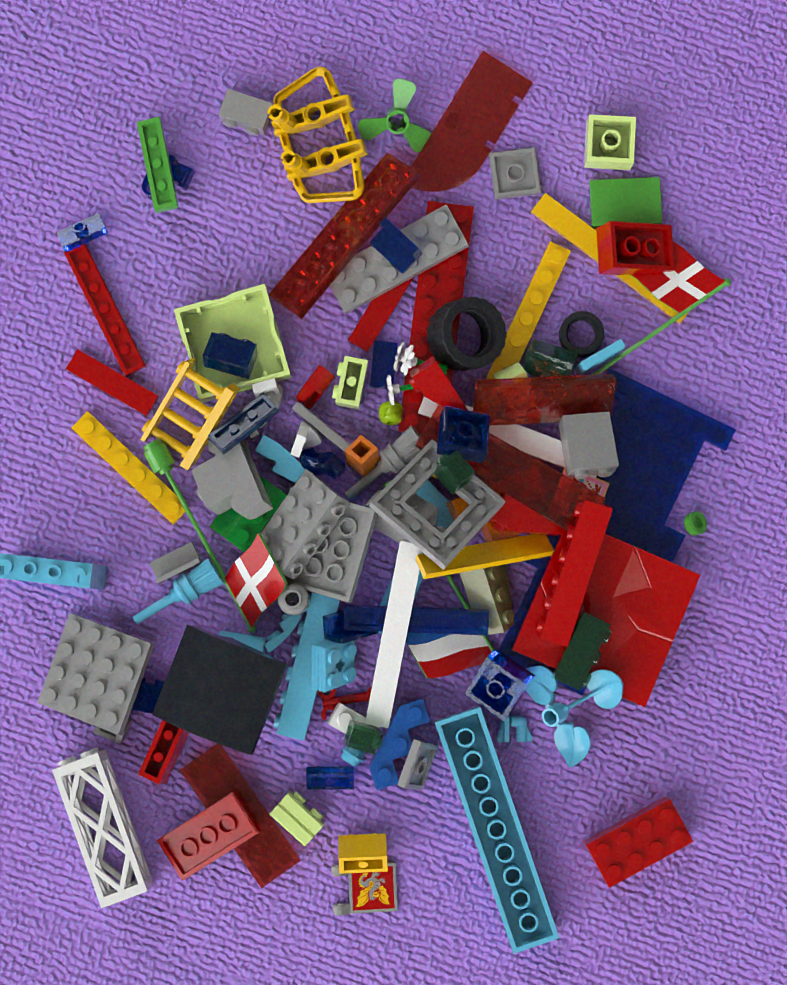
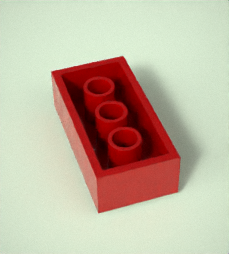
(638, 841)

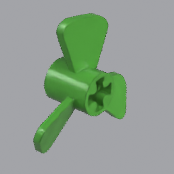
(402, 93)

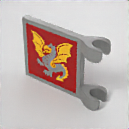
(369, 891)

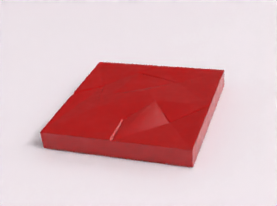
(633, 593)

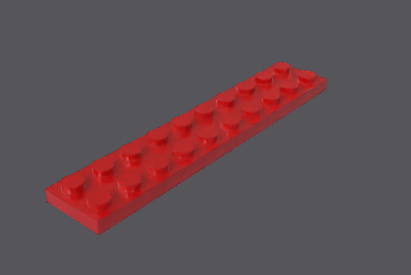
(434, 289)

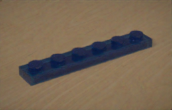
(421, 620)

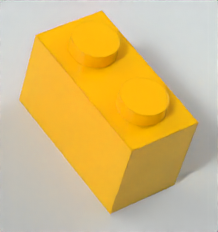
(362, 853)

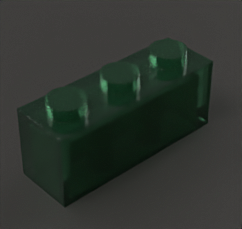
(582, 651)

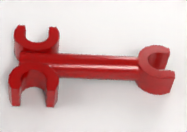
(330, 702)

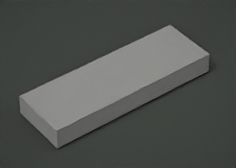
(320, 426)

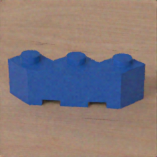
(397, 742)

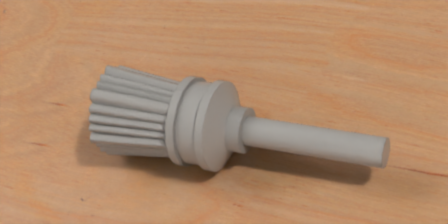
(393, 459)

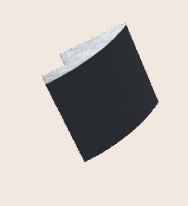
(219, 689)

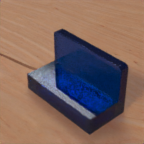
(395, 246)
(334, 629)

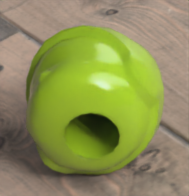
(390, 414)

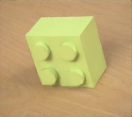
(609, 142)

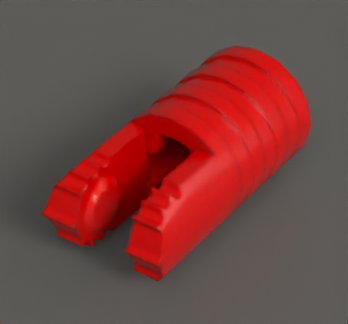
(315, 387)

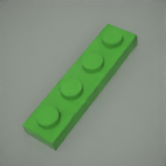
(157, 164)

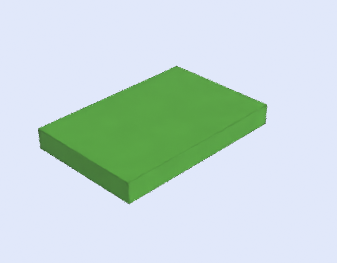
(625, 201)

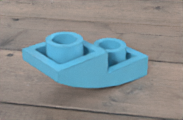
(288, 625)

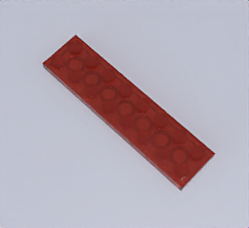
(344, 236)
(522, 478)

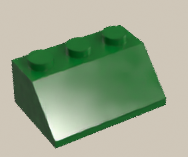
(243, 531)

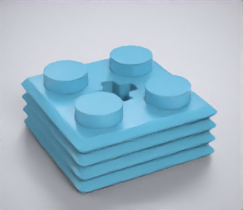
(332, 664)

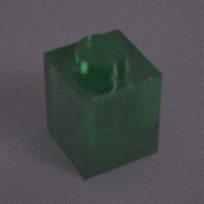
(453, 471)
(363, 737)

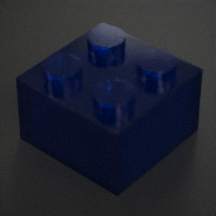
(499, 684)

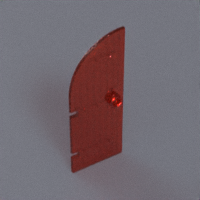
(474, 116)

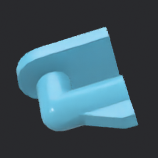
(522, 731)

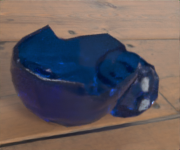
(322, 463)

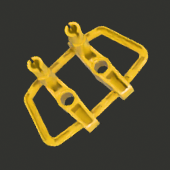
(301, 121)

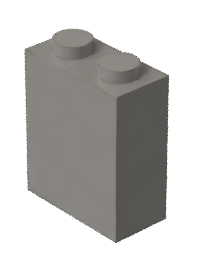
(588, 445)

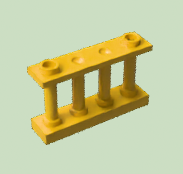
(212, 414)

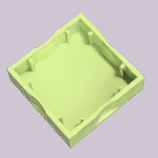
(242, 316)

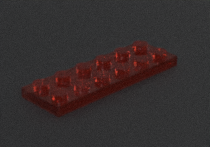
(543, 398)
(216, 776)

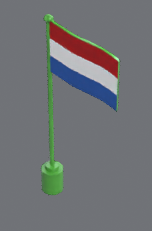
(448, 653)

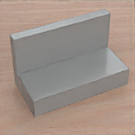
(175, 563)

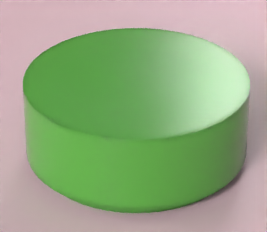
(695, 523)

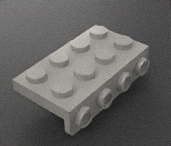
(302, 523)

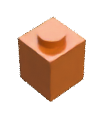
(362, 455)

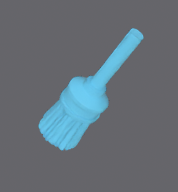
(186, 589)

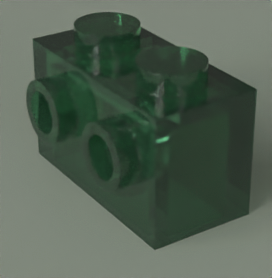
(549, 360)

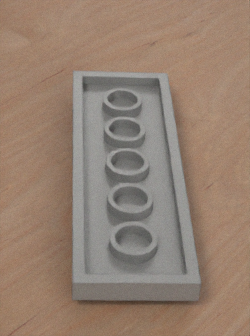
(372, 275)

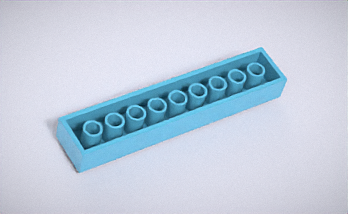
(496, 829)

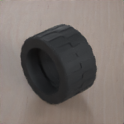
(491, 327)

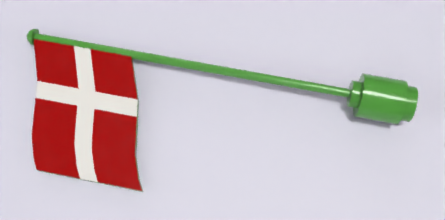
(678, 289)
(254, 577)

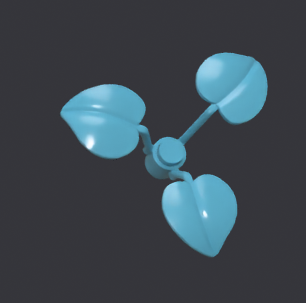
(570, 740)

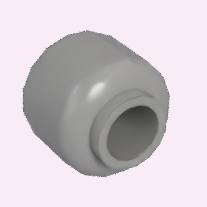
(286, 598)

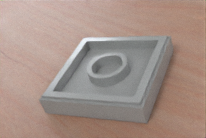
(514, 173)
(417, 765)

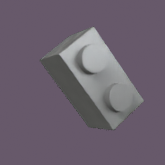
(245, 112)

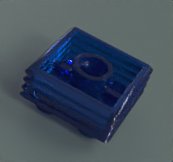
(474, 426)

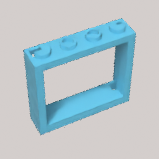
(52, 571)

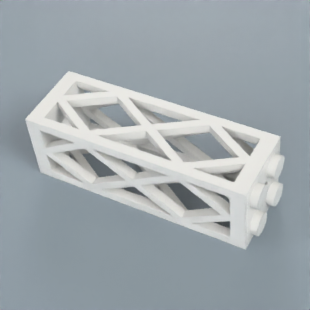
(94, 851)

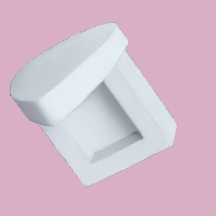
(270, 389)
(306, 437)

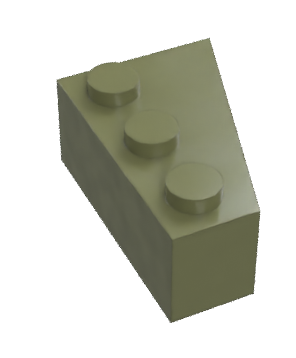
(490, 591)

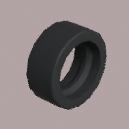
(582, 316)

